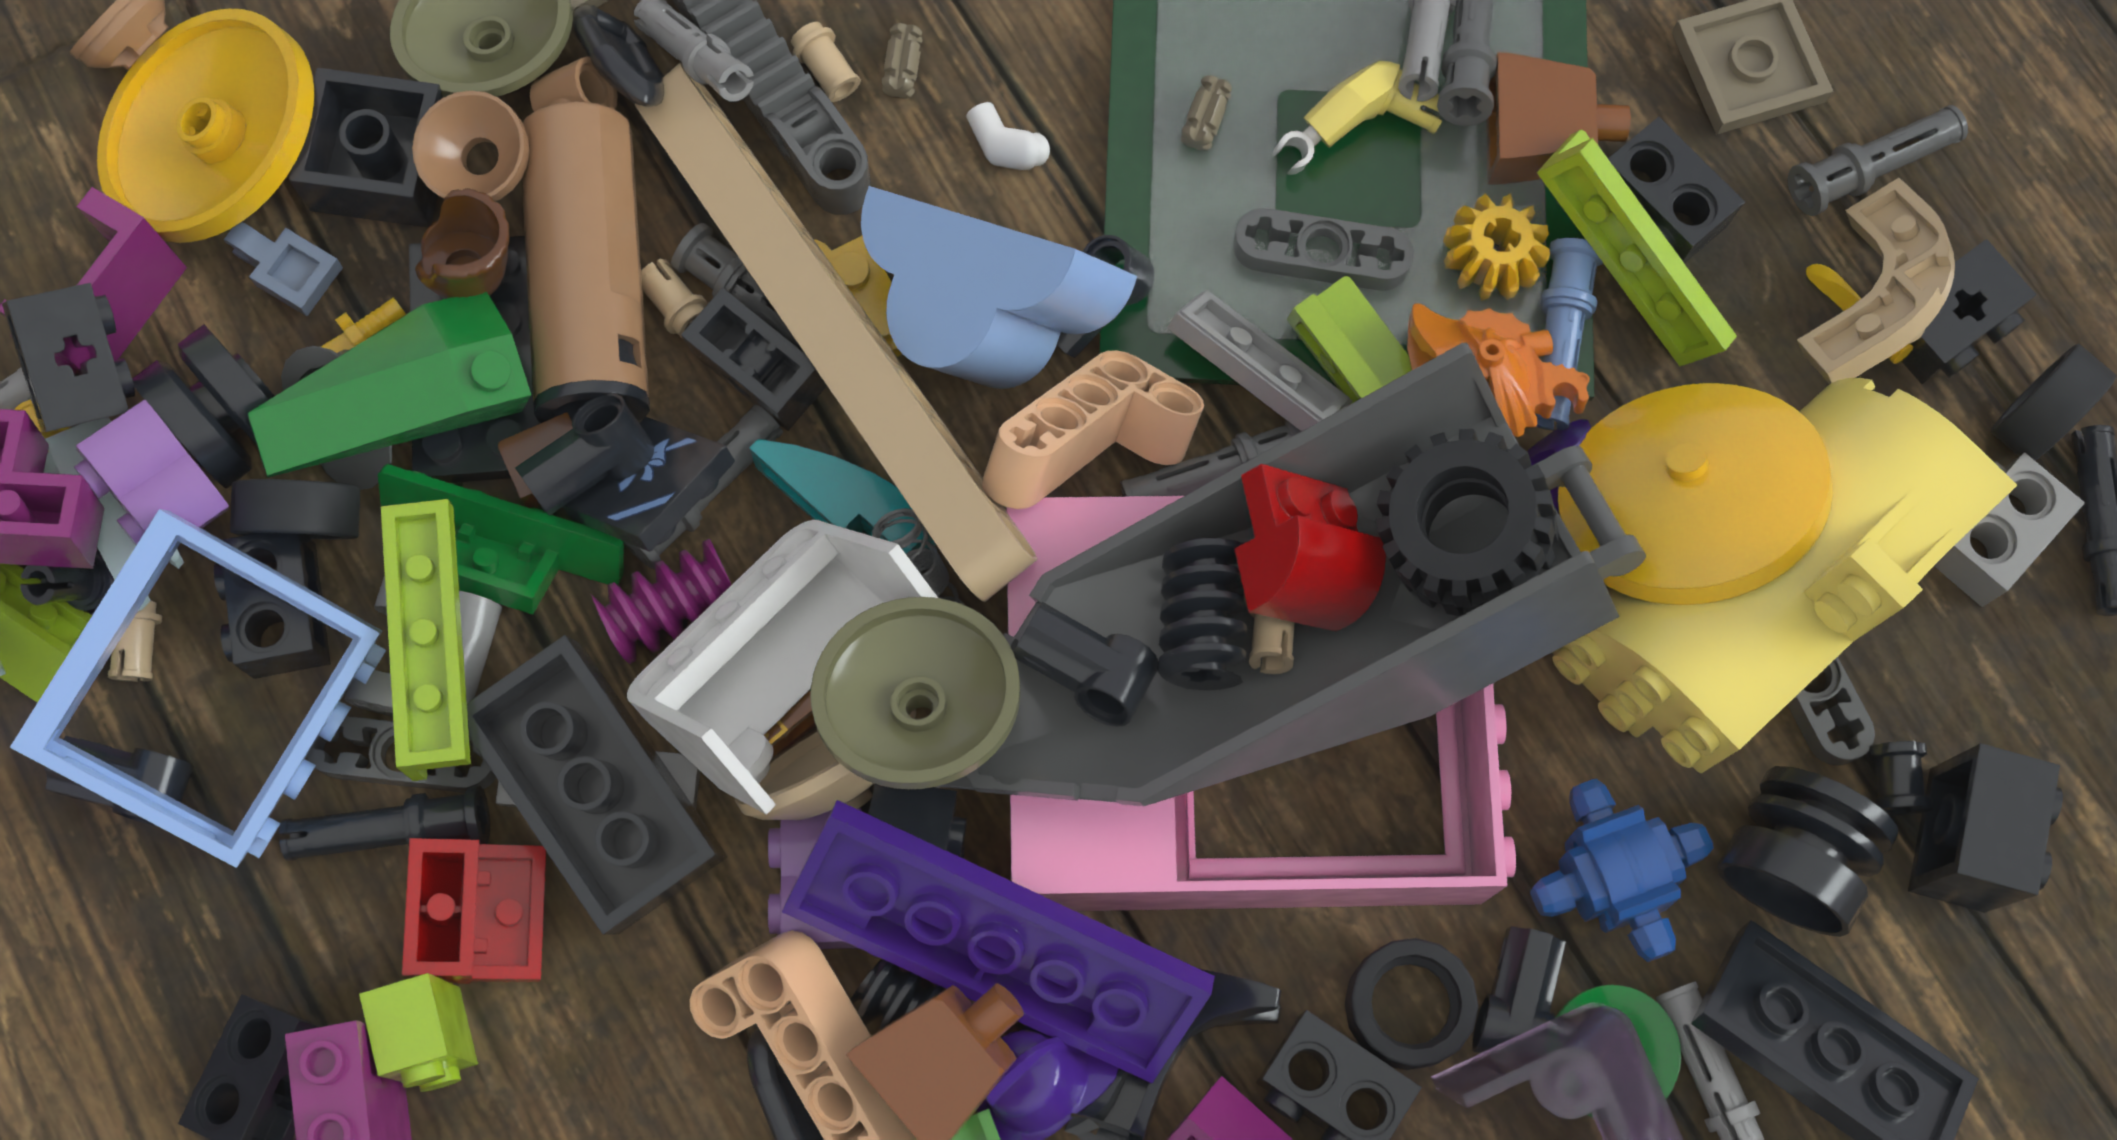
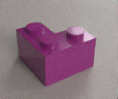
(42, 514)

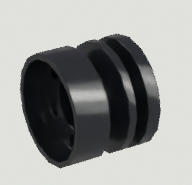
(1808, 850)

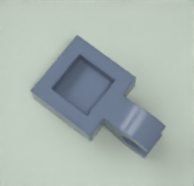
(286, 268)

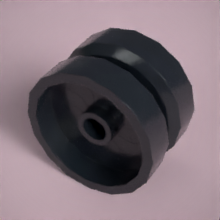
(211, 408)

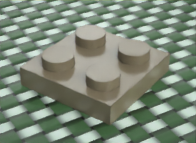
(1751, 62)

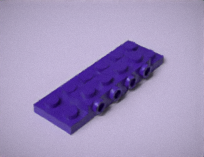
(981, 930)

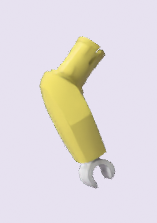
(1354, 101)

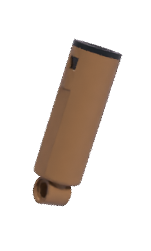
(582, 246)

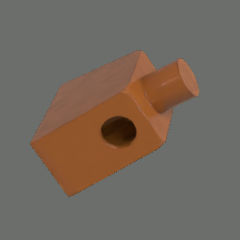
(1538, 109)
(940, 1059)

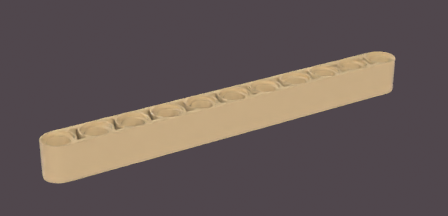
(839, 339)

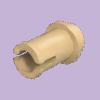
(817, 50)
(671, 296)
(1274, 643)
(134, 651)

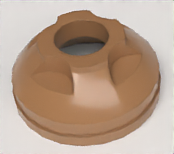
(121, 34)
(454, 128)

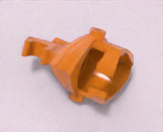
(1507, 359)

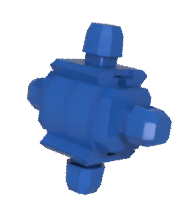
(1622, 869)

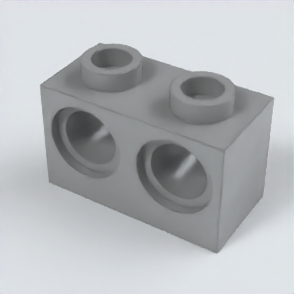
(2009, 536)

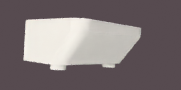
(759, 649)

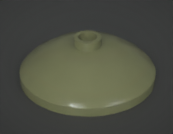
(479, 42)
(908, 659)

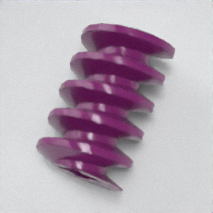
(662, 603)

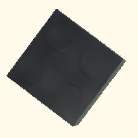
(362, 151)
(1986, 829)

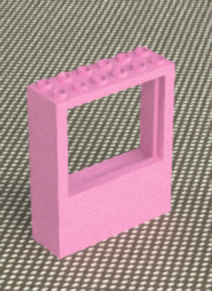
(1145, 856)

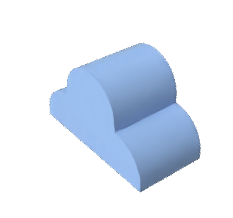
(982, 294)

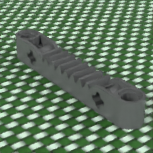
(788, 104)

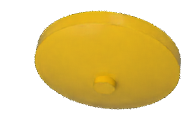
(206, 124)
(1712, 487)

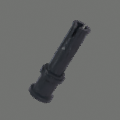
(419, 817)

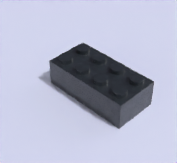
(591, 786)

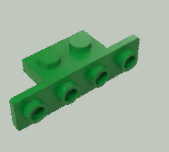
(508, 548)

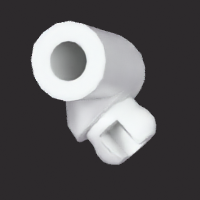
(1005, 145)

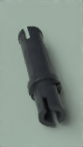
(2098, 489)

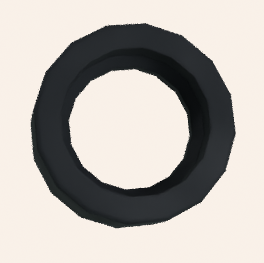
(2054, 403)
(296, 507)
(1452, 975)

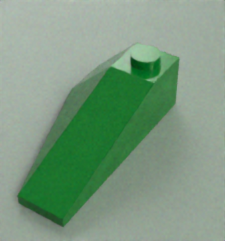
(411, 380)

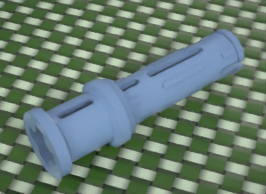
(1567, 307)

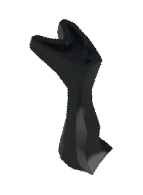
(1130, 1102)

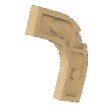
(1905, 297)

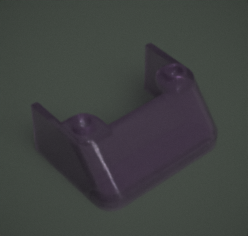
(1575, 1068)

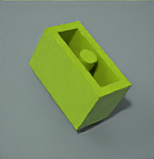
(419, 1032)

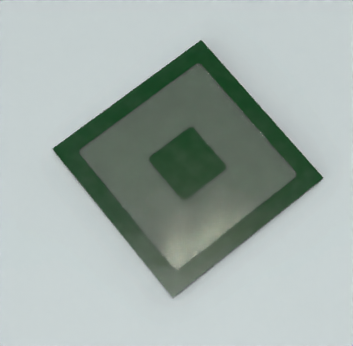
(1385, 172)

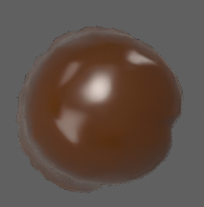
(466, 247)

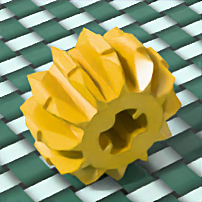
(1519, 250)

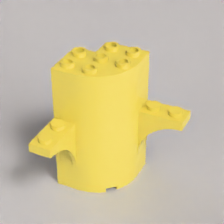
(1726, 667)

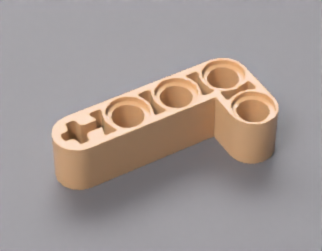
(1079, 418)
(809, 1028)

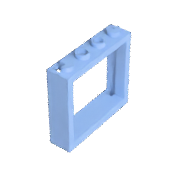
(42, 729)

